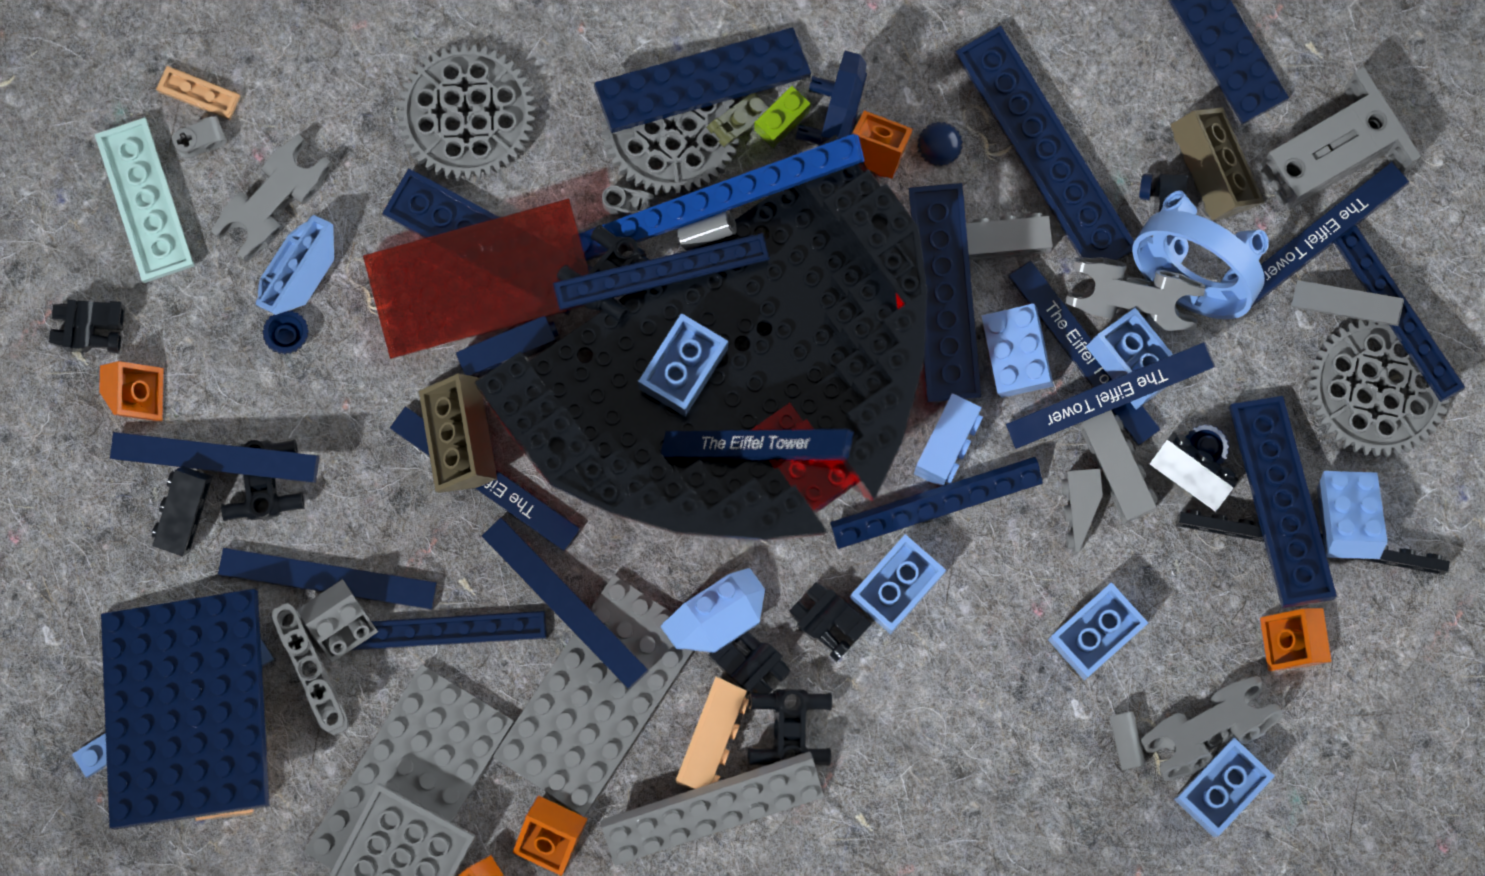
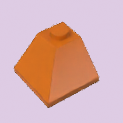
(882, 143)
(132, 389)

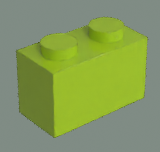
(782, 117)

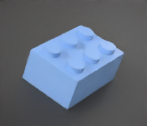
(1128, 347)
(1017, 350)
(683, 364)
(949, 441)
(1351, 515)
(897, 584)
(1097, 631)
(1224, 787)

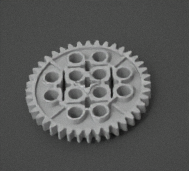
(434, 145)
(675, 171)
(1338, 412)

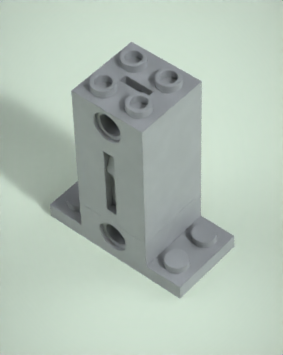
(1339, 146)

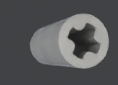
(707, 230)
(1127, 740)

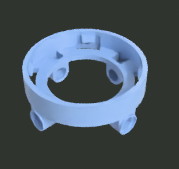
(1241, 252)

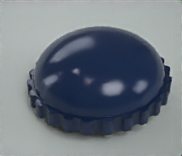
(939, 144)
(285, 332)
(1210, 440)

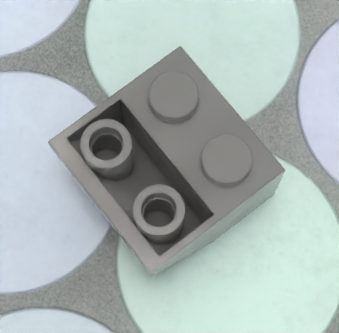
(337, 620)

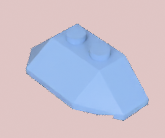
(297, 267)
(717, 613)

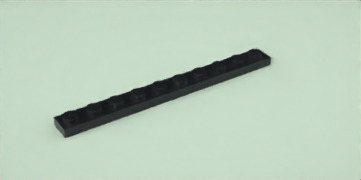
(1247, 530)

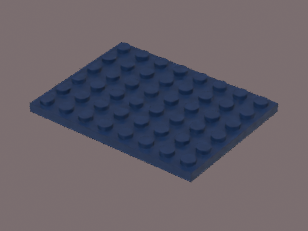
(184, 710)

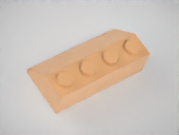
(712, 735)

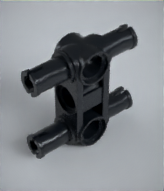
(611, 259)
(264, 488)
(788, 725)

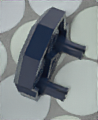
(844, 100)

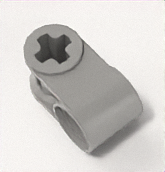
(202, 137)
(629, 201)

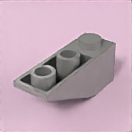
(1083, 497)

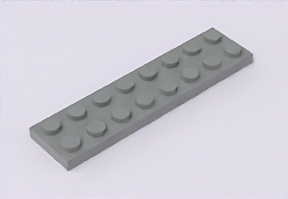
(711, 808)

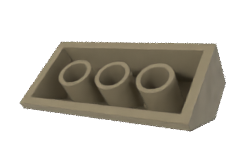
(1216, 163)
(457, 434)

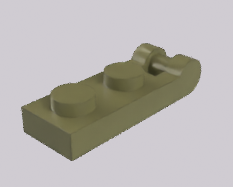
(737, 119)

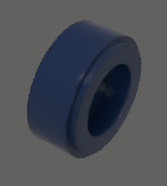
(1145, 187)

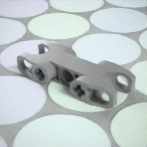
(283, 185)
(1153, 297)
(301, 657)
(1225, 720)

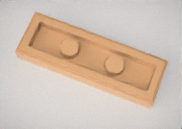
(198, 92)

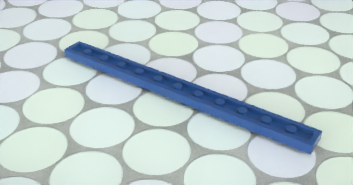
(731, 193)

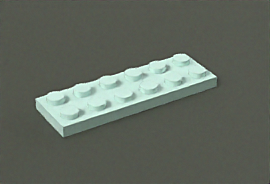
(144, 200)

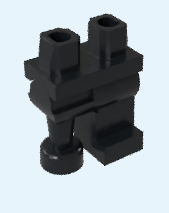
(80, 324)
(824, 615)
(753, 668)

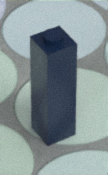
(491, 353)

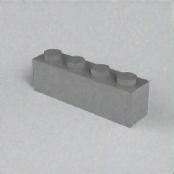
(1009, 236)
(1117, 466)

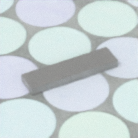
(1347, 303)

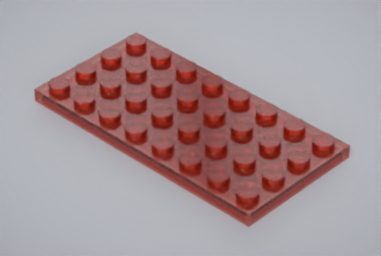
(474, 278)

